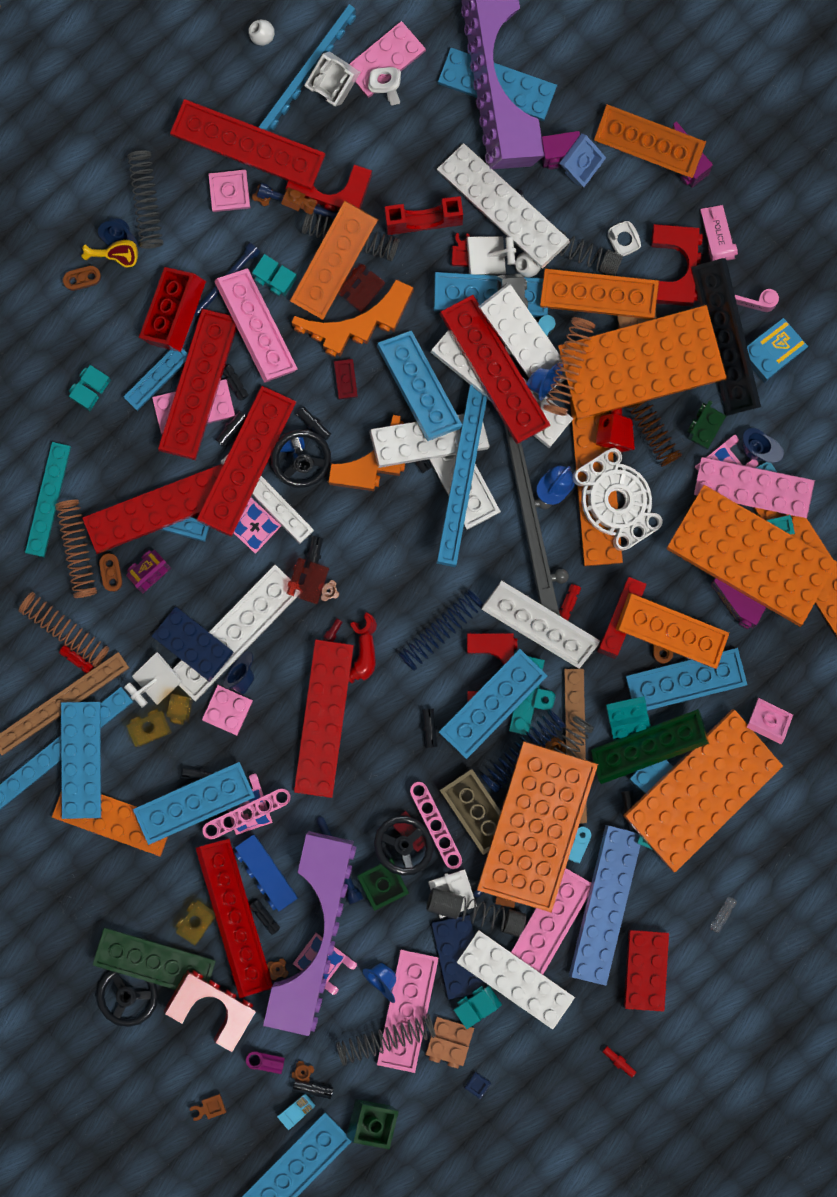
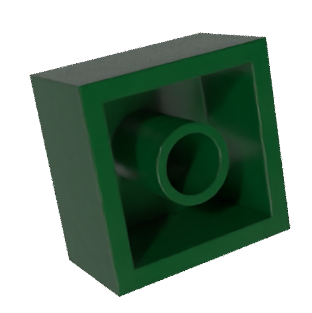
(382, 886)
(372, 1124)

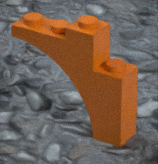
(363, 472)

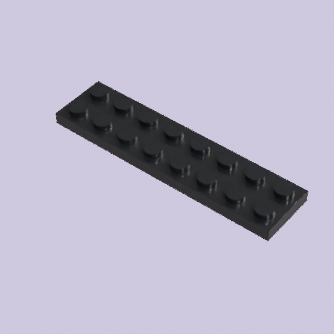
(717, 292)

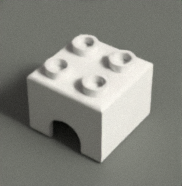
(332, 78)

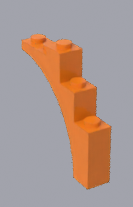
(336, 334)

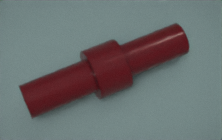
(331, 634)

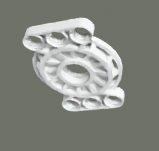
(635, 496)

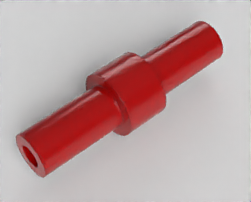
(619, 1061)

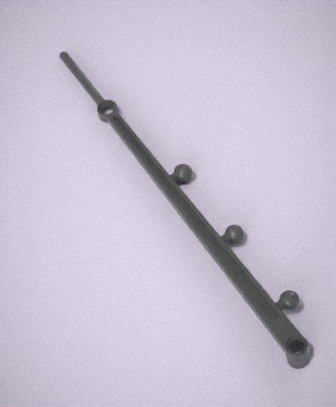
(535, 542)

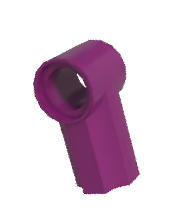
(267, 1062)

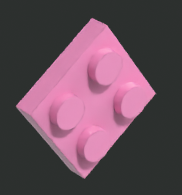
(229, 190)
(227, 710)
(770, 721)

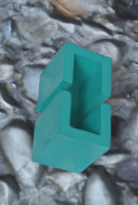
(282, 280)
(83, 395)
(477, 1007)

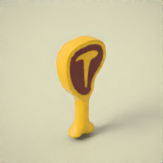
(122, 251)

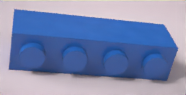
(266, 872)

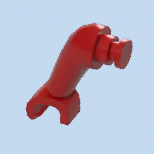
(366, 662)

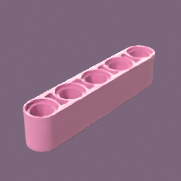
(237, 813)
(435, 815)

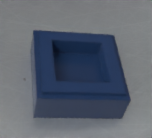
(477, 1085)

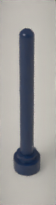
(266, 192)
(250, 252)
(353, 894)

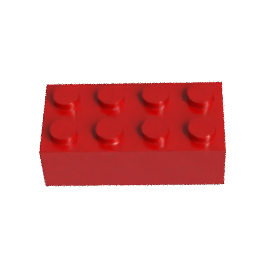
(172, 309)
(646, 970)

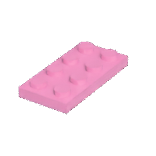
(394, 49)
(221, 408)

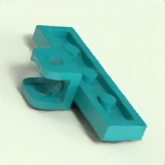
(524, 712)

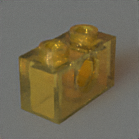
(179, 709)
(137, 732)
(191, 933)

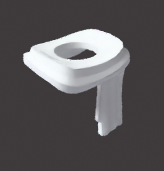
(389, 87)
(625, 226)

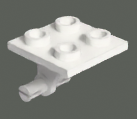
(488, 254)
(155, 679)
(455, 883)

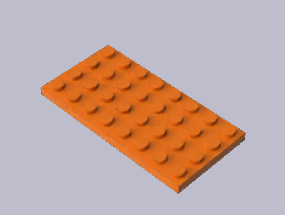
(644, 362)
(752, 555)
(703, 791)
(537, 826)

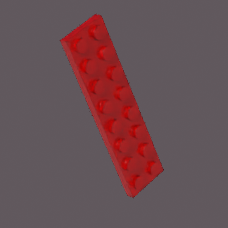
(247, 144)
(495, 369)
(198, 385)
(246, 461)
(150, 511)
(323, 718)
(234, 918)

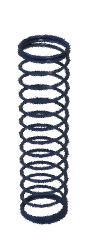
(408, 661)
(558, 721)

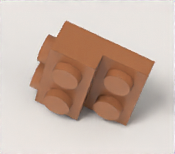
(450, 1042)

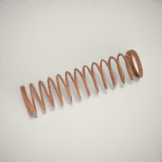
(575, 321)
(82, 592)
(25, 604)

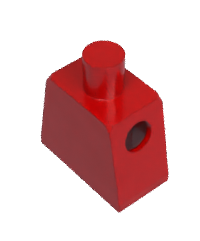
(615, 432)

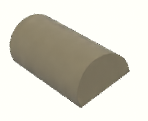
(473, 808)

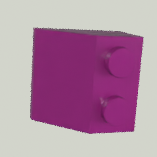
(557, 147)

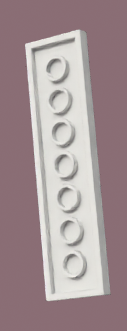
(503, 205)
(452, 356)
(242, 626)

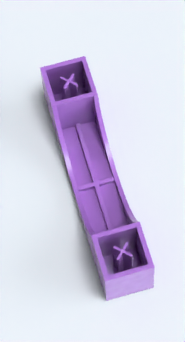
(508, 133)
(297, 999)

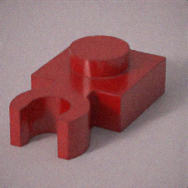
(460, 252)

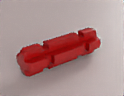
(570, 601)
(76, 659)

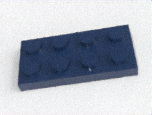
(192, 644)
(451, 940)

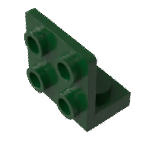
(705, 429)

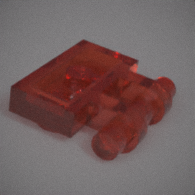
(365, 290)
(313, 581)

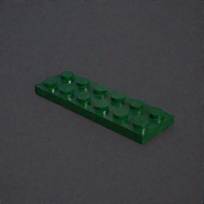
(649, 746)
(148, 959)

